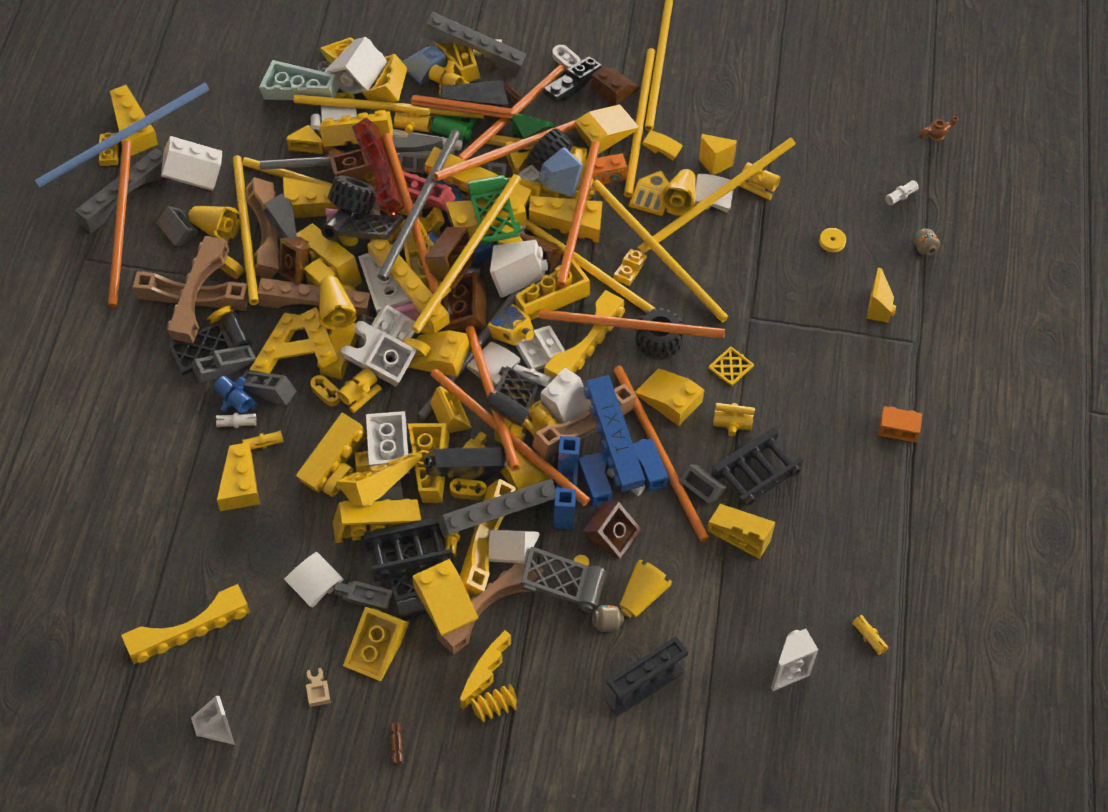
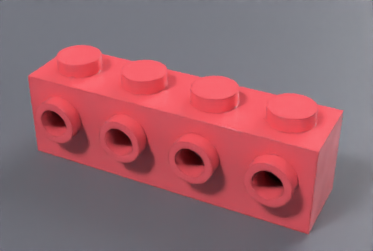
(438, 196)

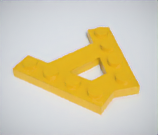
(280, 347)

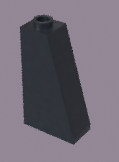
(482, 93)
(465, 462)

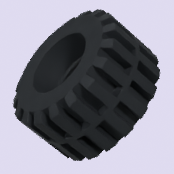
(547, 147)
(352, 194)
(659, 345)

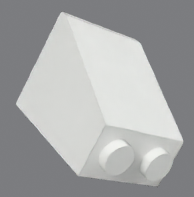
(357, 66)
(517, 266)
(565, 397)

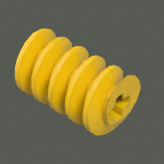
(491, 704)

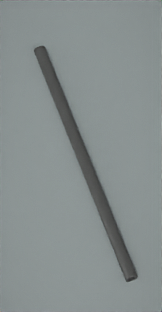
(312, 162)
(417, 207)
(482, 337)

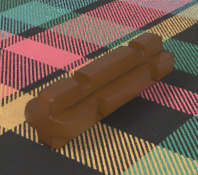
(511, 93)
(396, 744)

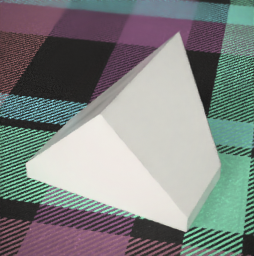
(212, 722)

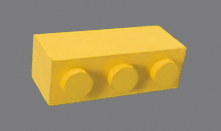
(340, 337)

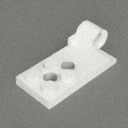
(379, 288)

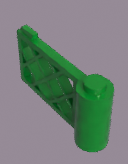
(444, 125)
(488, 190)

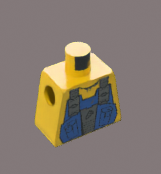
(511, 326)

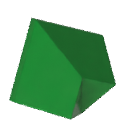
(528, 126)

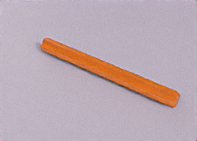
(459, 106)

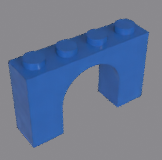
(594, 469)
(565, 498)

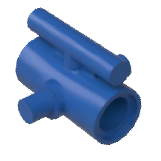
(234, 394)

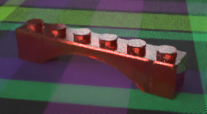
(387, 190)

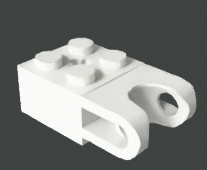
(375, 351)

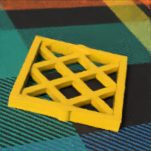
(722, 357)

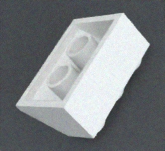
(191, 163)
(386, 437)
(795, 659)

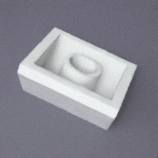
(511, 545)

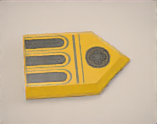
(648, 192)

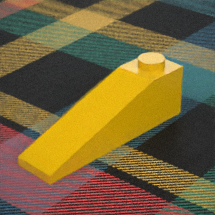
(370, 486)

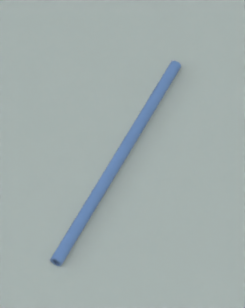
(121, 135)

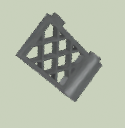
(587, 590)

